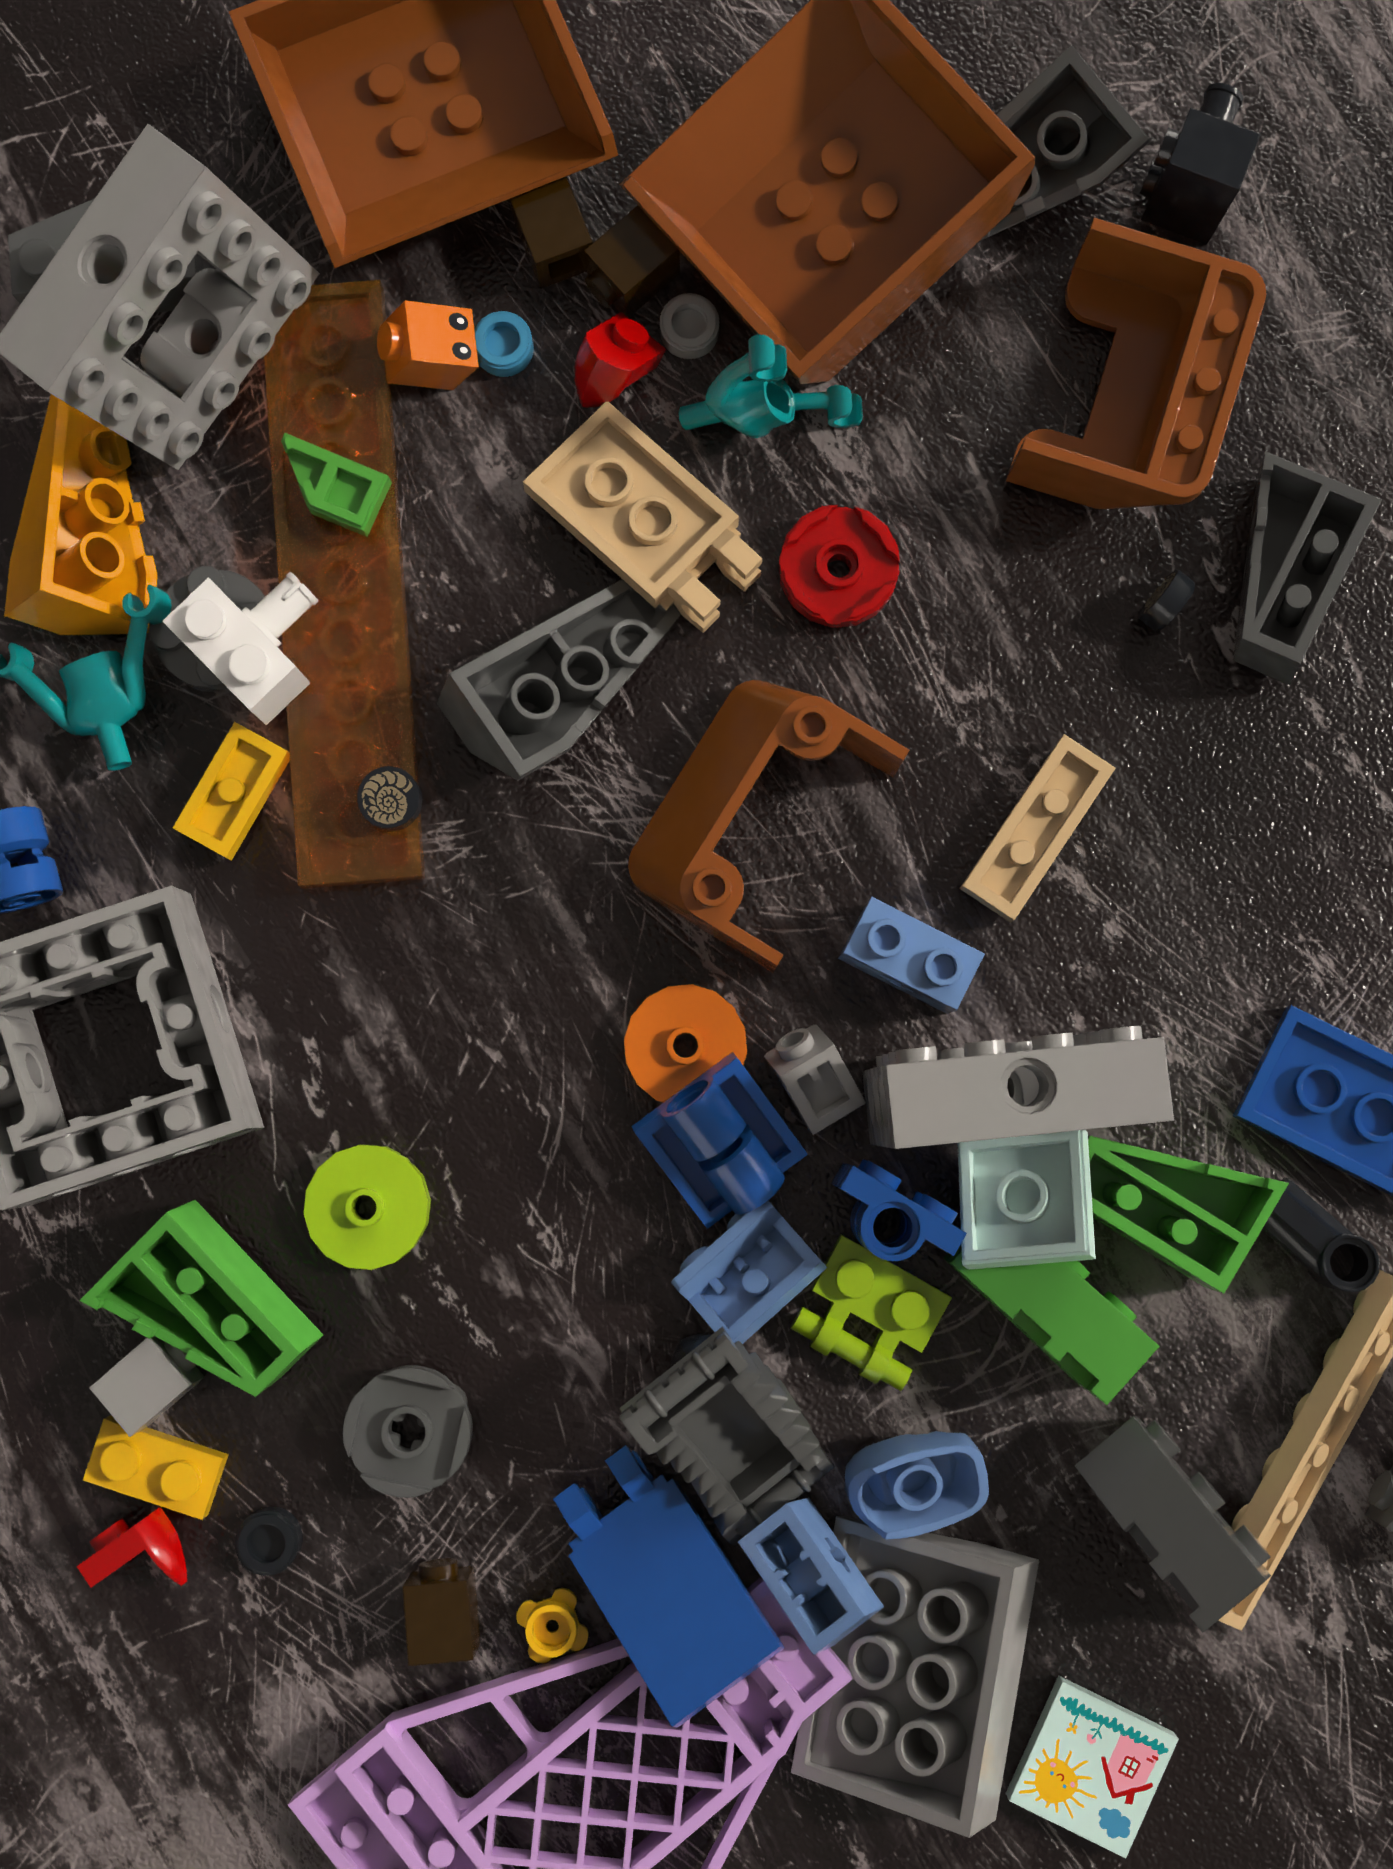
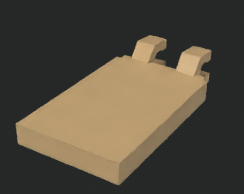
(643, 515)

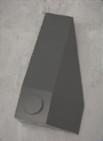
(1072, 131)

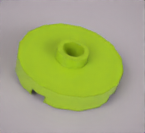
(400, 1206)

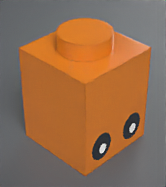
(428, 345)

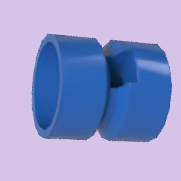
(36, 876)

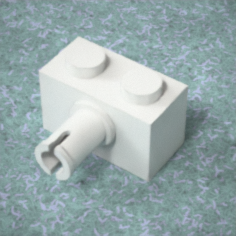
(245, 643)

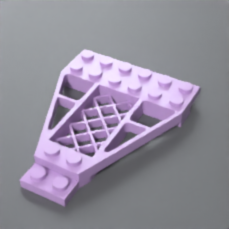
(396, 1811)

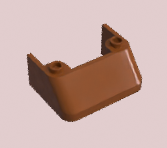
(676, 853)

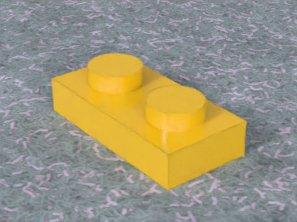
(232, 791)
(156, 1468)

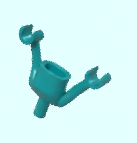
(766, 400)
(100, 687)

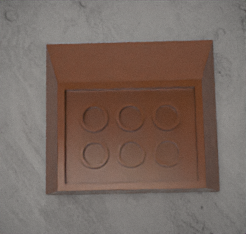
(420, 108)
(832, 180)

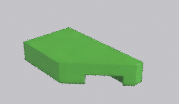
(336, 485)

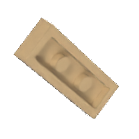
(1037, 828)

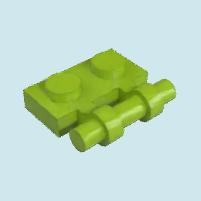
(879, 1294)

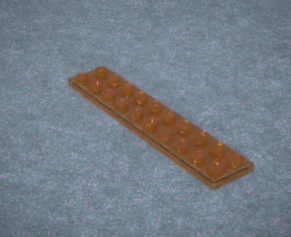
(354, 642)

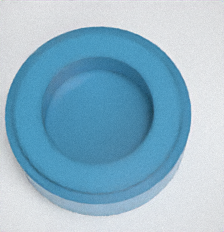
(503, 343)

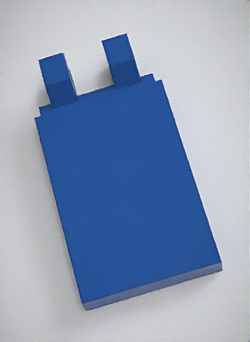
(1325, 1097)
(667, 1589)

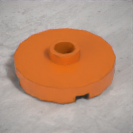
(664, 1018)

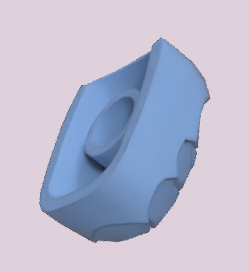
(916, 1483)

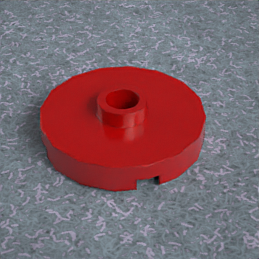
(844, 536)

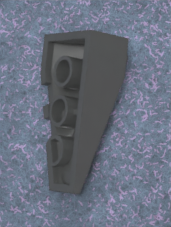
(551, 682)

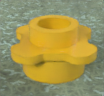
(546, 1643)

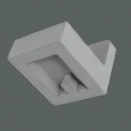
(814, 1077)

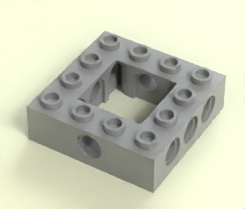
(148, 229)
(166, 949)
(1017, 1088)

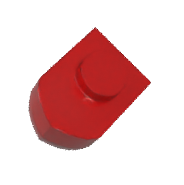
(613, 359)
(121, 1544)

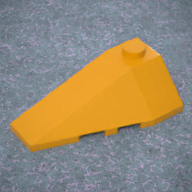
(78, 532)

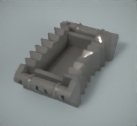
(728, 1434)

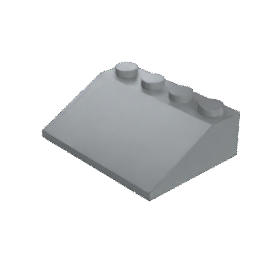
(929, 1681)

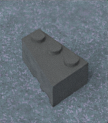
(1295, 560)
(1175, 1520)

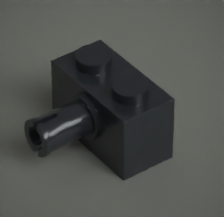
(1200, 167)

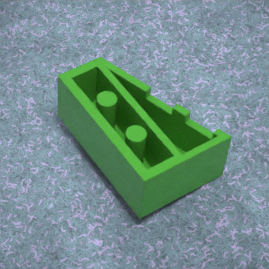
(1181, 1209)
(206, 1299)
(1068, 1320)

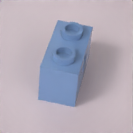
(911, 956)
(810, 1574)

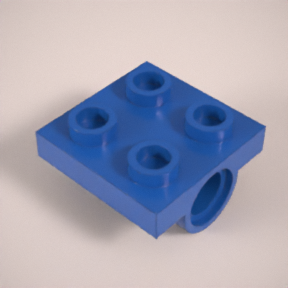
(721, 1142)
(919, 1218)

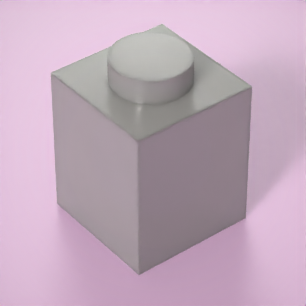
(146, 1384)

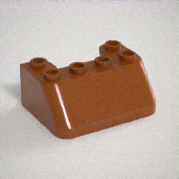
(1169, 376)

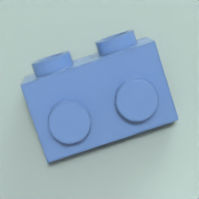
(748, 1272)

